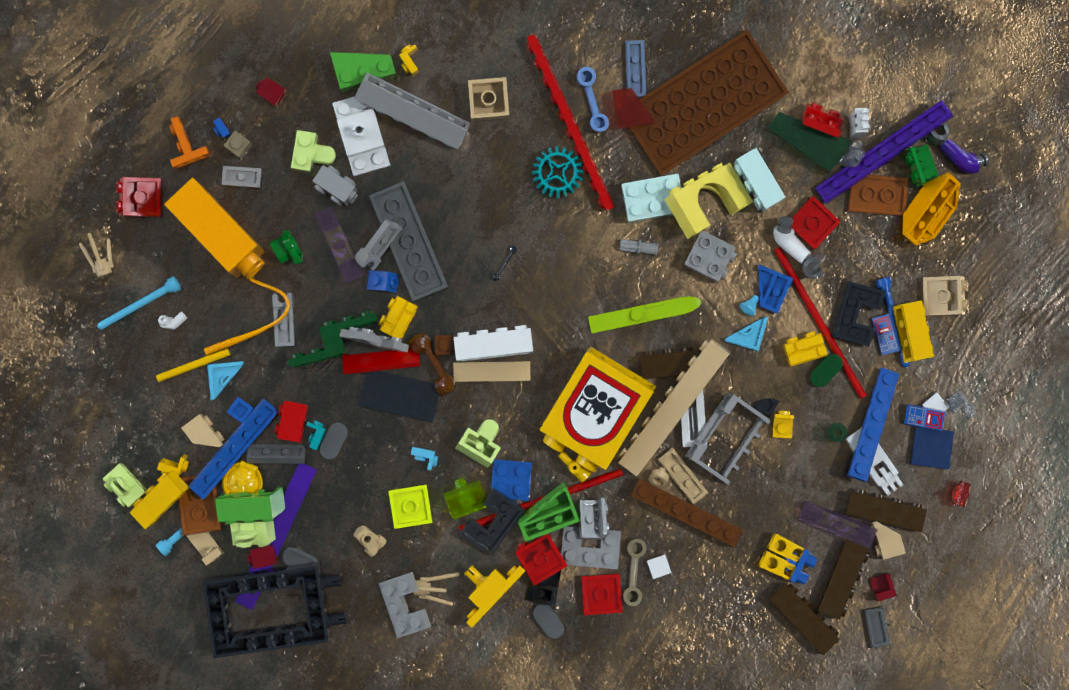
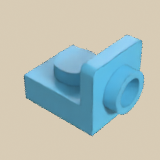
(422, 454)

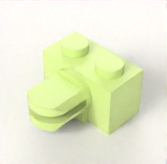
(309, 152)
(480, 444)
(124, 485)
(253, 533)

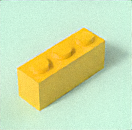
(913, 331)
(158, 499)

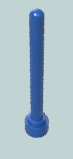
(885, 285)

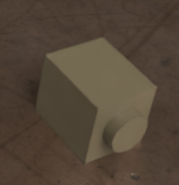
(238, 144)

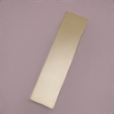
(491, 371)

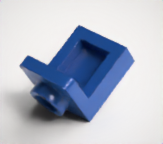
(382, 281)

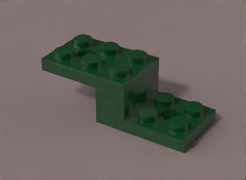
(333, 344)

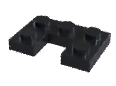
(854, 298)
(507, 515)

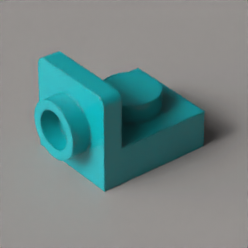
(317, 437)

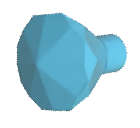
(749, 306)

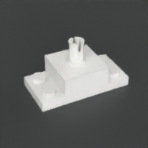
(361, 136)

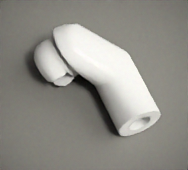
(170, 322)

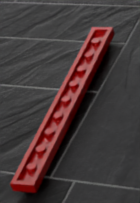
(566, 116)

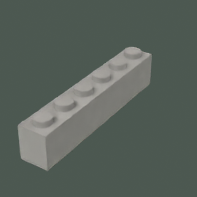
(412, 111)

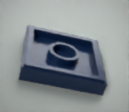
(932, 447)

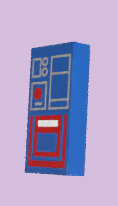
(886, 334)
(925, 417)

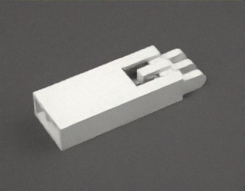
(858, 123)
(693, 422)
(880, 456)

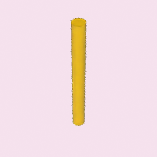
(192, 365)

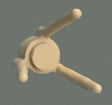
(101, 266)
(425, 588)

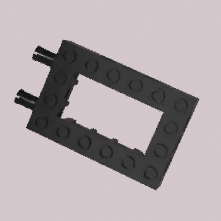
(314, 631)

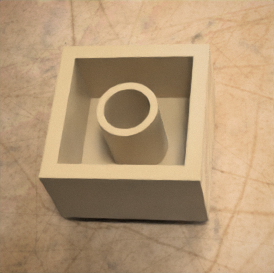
(488, 99)

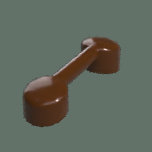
(422, 343)

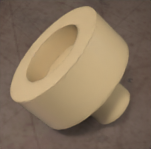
(659, 477)

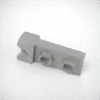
(378, 244)
(284, 329)

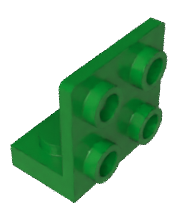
(921, 165)

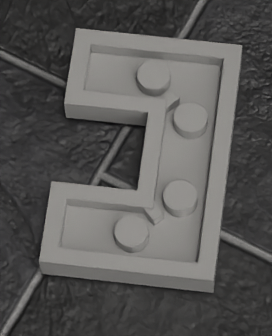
(369, 338)
(604, 557)
(402, 620)

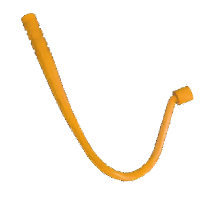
(229, 342)

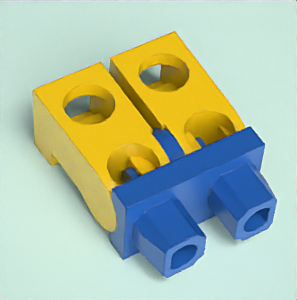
(793, 560)

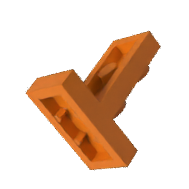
(184, 146)

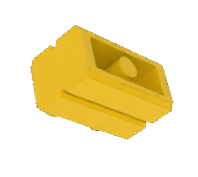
(398, 317)
(805, 349)

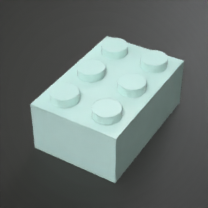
(758, 180)
(646, 197)

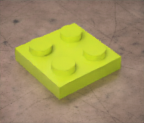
(410, 506)

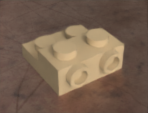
(945, 295)

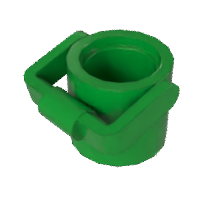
(287, 248)

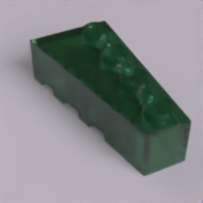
(814, 145)

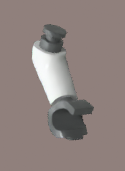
(788, 241)

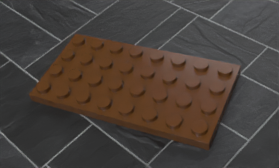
(707, 102)

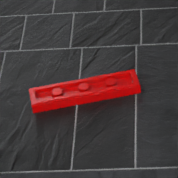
(379, 361)

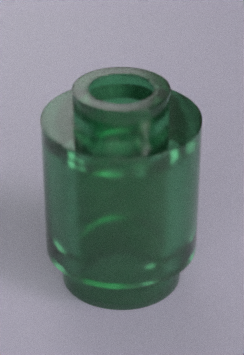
(830, 432)

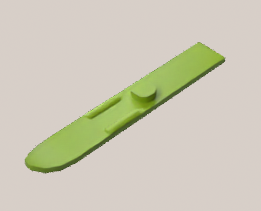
(643, 313)

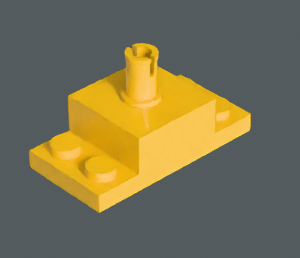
(489, 590)

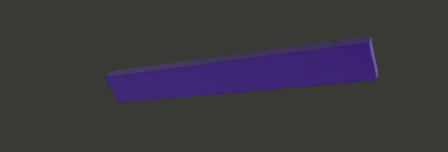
(885, 151)
(293, 500)

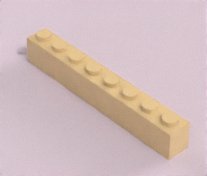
(674, 407)

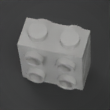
(341, 189)
(710, 256)

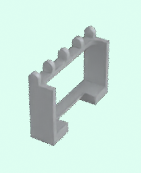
(699, 446)

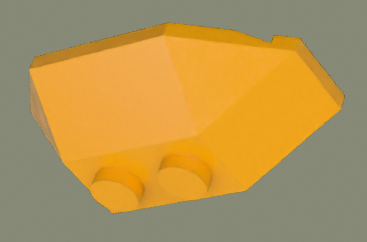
(931, 209)

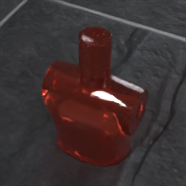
(961, 493)

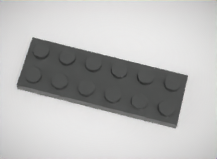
(411, 245)

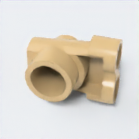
(369, 540)

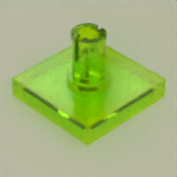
(465, 498)

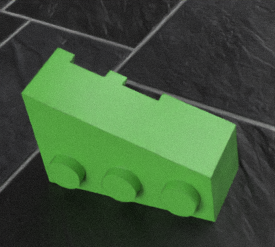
(352, 67)
(250, 506)
(549, 514)

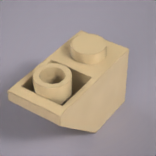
(201, 432)
(888, 542)

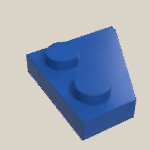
(773, 288)

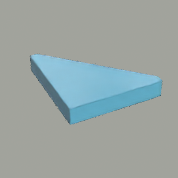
(750, 336)
(221, 375)

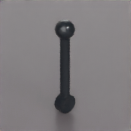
(513, 249)

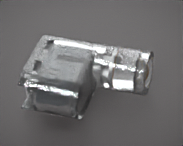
(853, 154)
(959, 401)

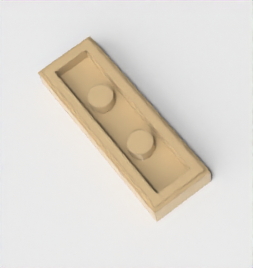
(682, 476)

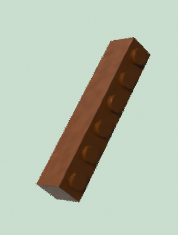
(686, 512)

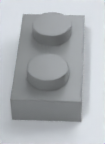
(241, 176)

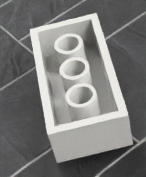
(494, 344)

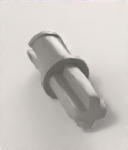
(639, 247)

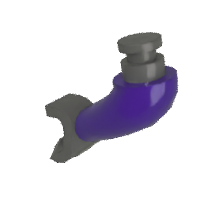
(965, 161)

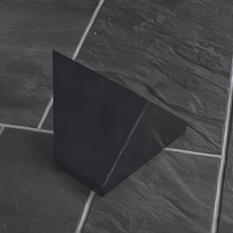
(545, 591)

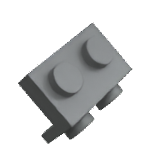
(593, 519)

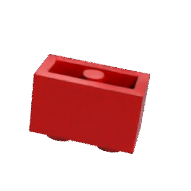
(292, 421)

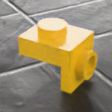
(408, 65)
(168, 466)

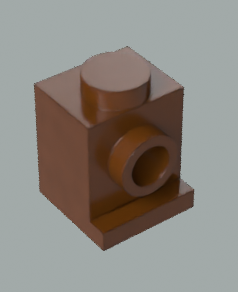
(444, 345)

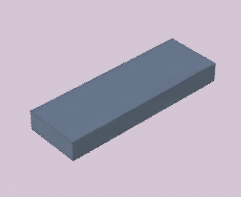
(636, 66)

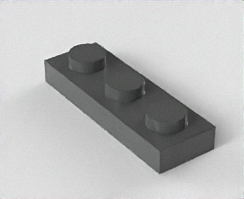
(276, 453)

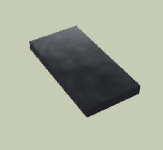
(399, 395)

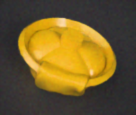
(242, 478)

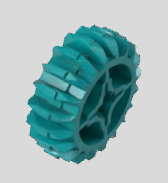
(547, 159)

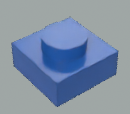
(221, 129)
(240, 409)

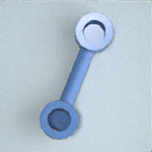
(599, 121)

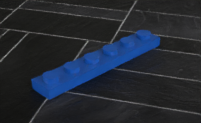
(873, 424)
(233, 449)

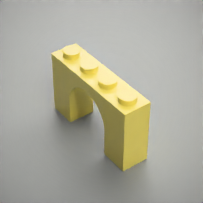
(685, 203)

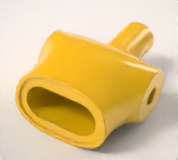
(575, 468)

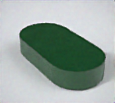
(826, 370)

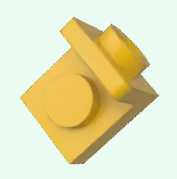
(782, 425)

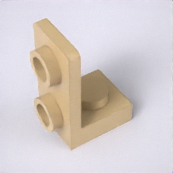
(206, 547)

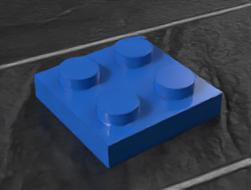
(512, 478)

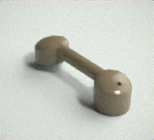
(636, 548)

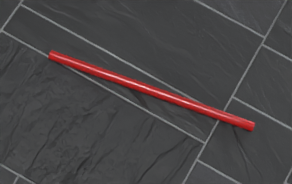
(819, 321)
(572, 489)

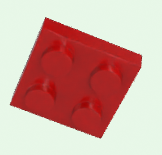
(814, 222)
(601, 594)

